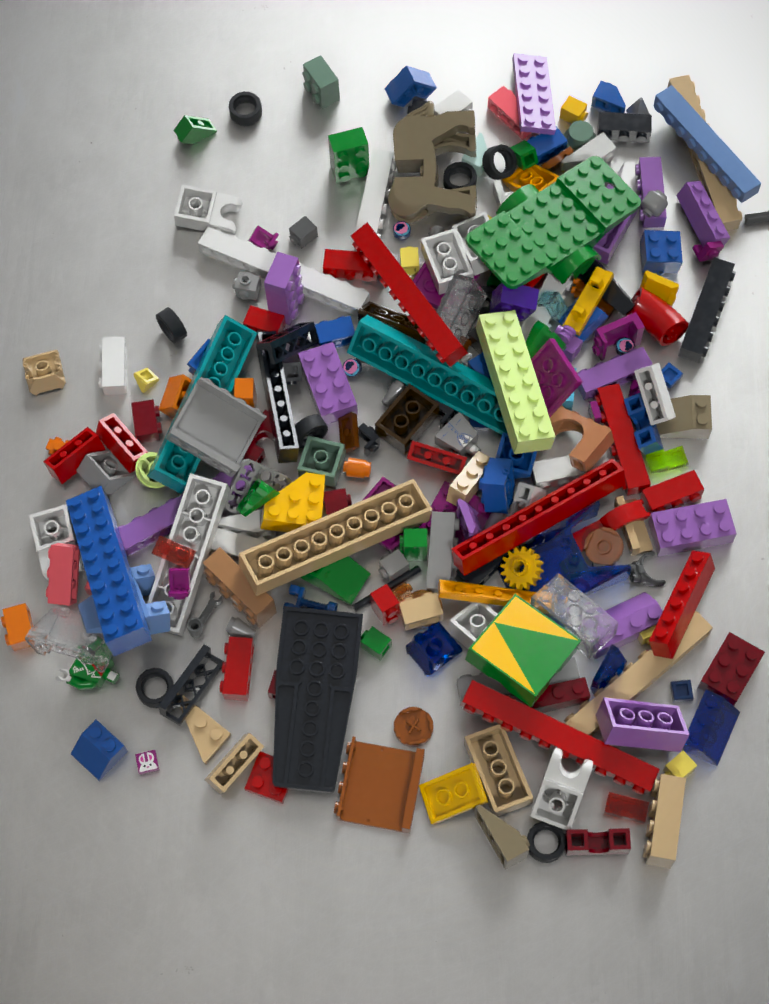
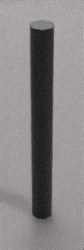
(393, 584)

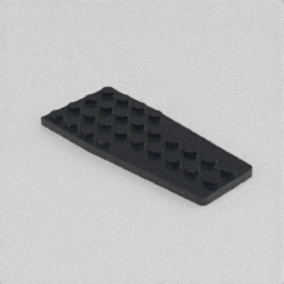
(313, 696)

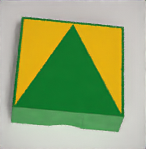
(522, 650)

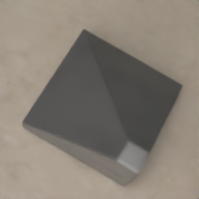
(638, 107)

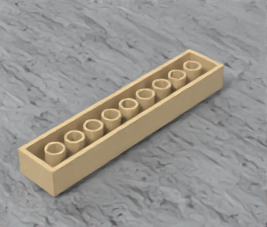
(334, 537)

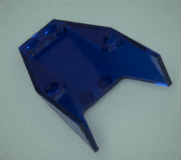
(562, 556)

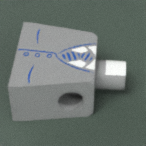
(458, 437)

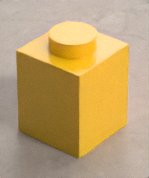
(573, 110)

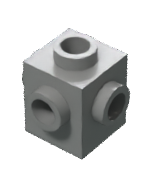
(247, 285)

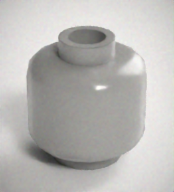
(654, 203)

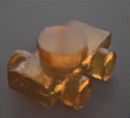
(403, 591)

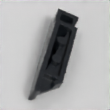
(614, 293)

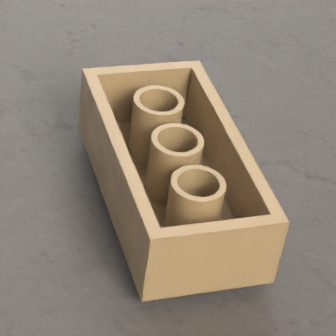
(498, 770)
(665, 821)

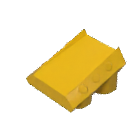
(660, 286)

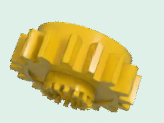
(530, 573)

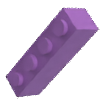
(650, 179)
(702, 213)
(617, 370)

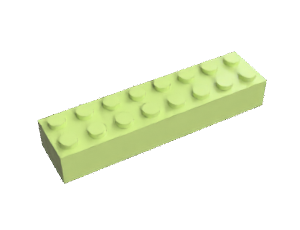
(515, 382)

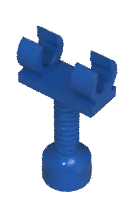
(300, 592)

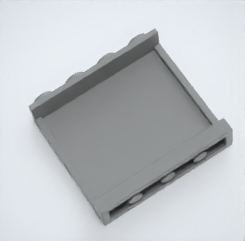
(215, 426)

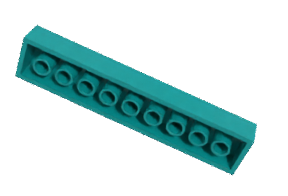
(221, 365)
(419, 366)

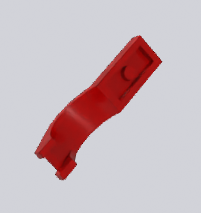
(613, 519)

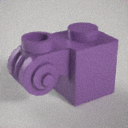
(573, 343)

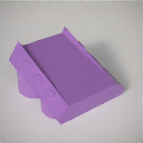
(468, 519)

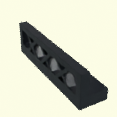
(289, 336)
(183, 685)

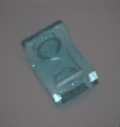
(553, 303)

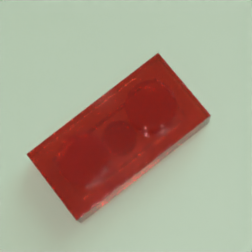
(173, 552)
(626, 807)

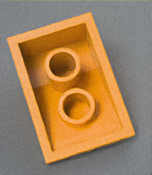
(534, 175)

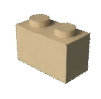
(421, 611)

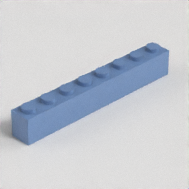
(706, 144)

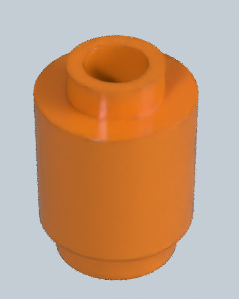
(357, 468)

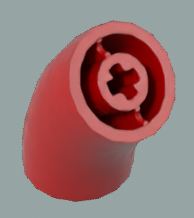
(658, 317)

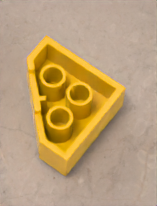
(295, 505)

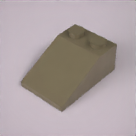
(692, 418)
(504, 839)

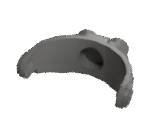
(640, 576)

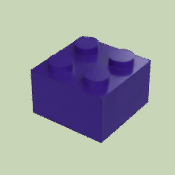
(521, 300)

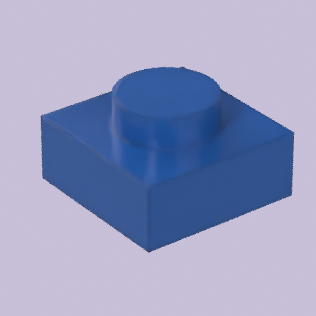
(671, 375)

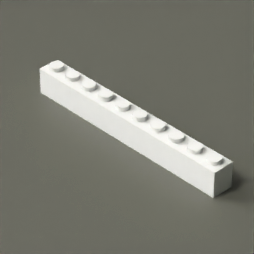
(258, 261)

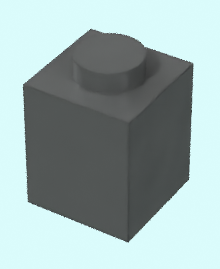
(303, 232)

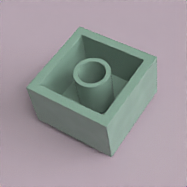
(321, 82)
(322, 458)

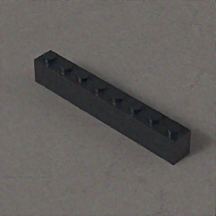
(278, 405)

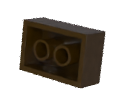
(407, 418)

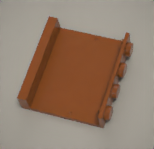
(379, 786)

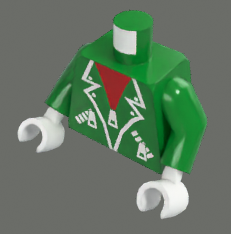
(85, 677)

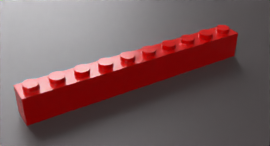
(409, 295)
(538, 516)
(555, 734)

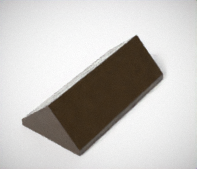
(391, 318)

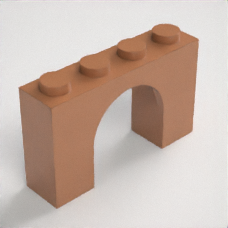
(594, 442)

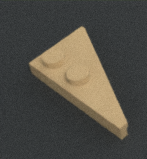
(206, 732)

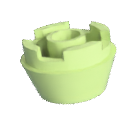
(142, 469)

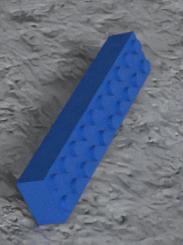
(108, 571)

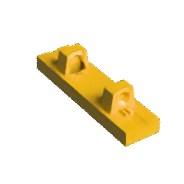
(588, 299)

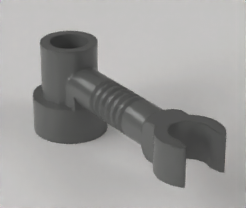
(197, 623)

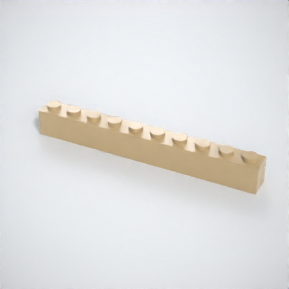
(719, 195)
(638, 677)

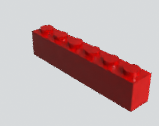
(625, 445)
(682, 604)

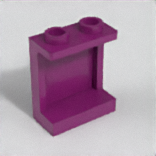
(609, 334)

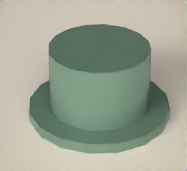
(579, 134)

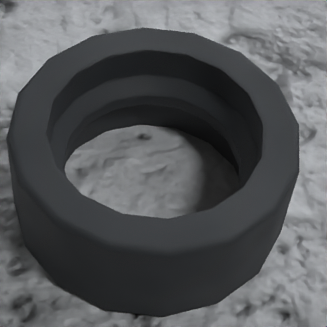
(248, 119)
(489, 166)
(459, 167)
(171, 325)
(310, 426)
(144, 677)
(546, 858)

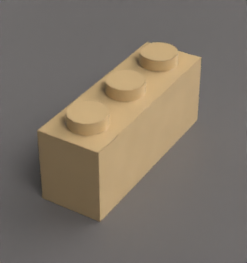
(467, 481)
(234, 763)

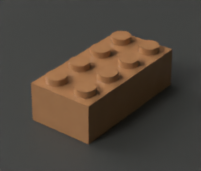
(229, 578)

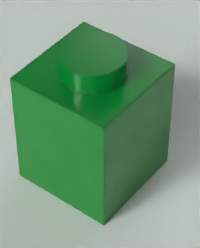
(525, 155)
(375, 643)

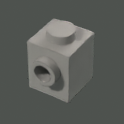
(393, 565)

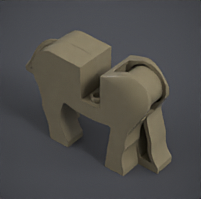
(416, 144)

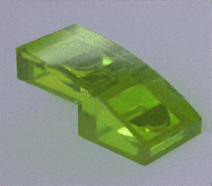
(667, 460)

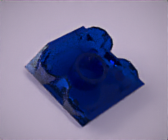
(433, 648)
(611, 665)

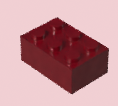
(731, 668)

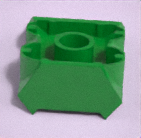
(256, 497)

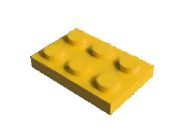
(453, 793)

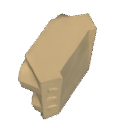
(44, 372)

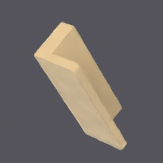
(635, 532)

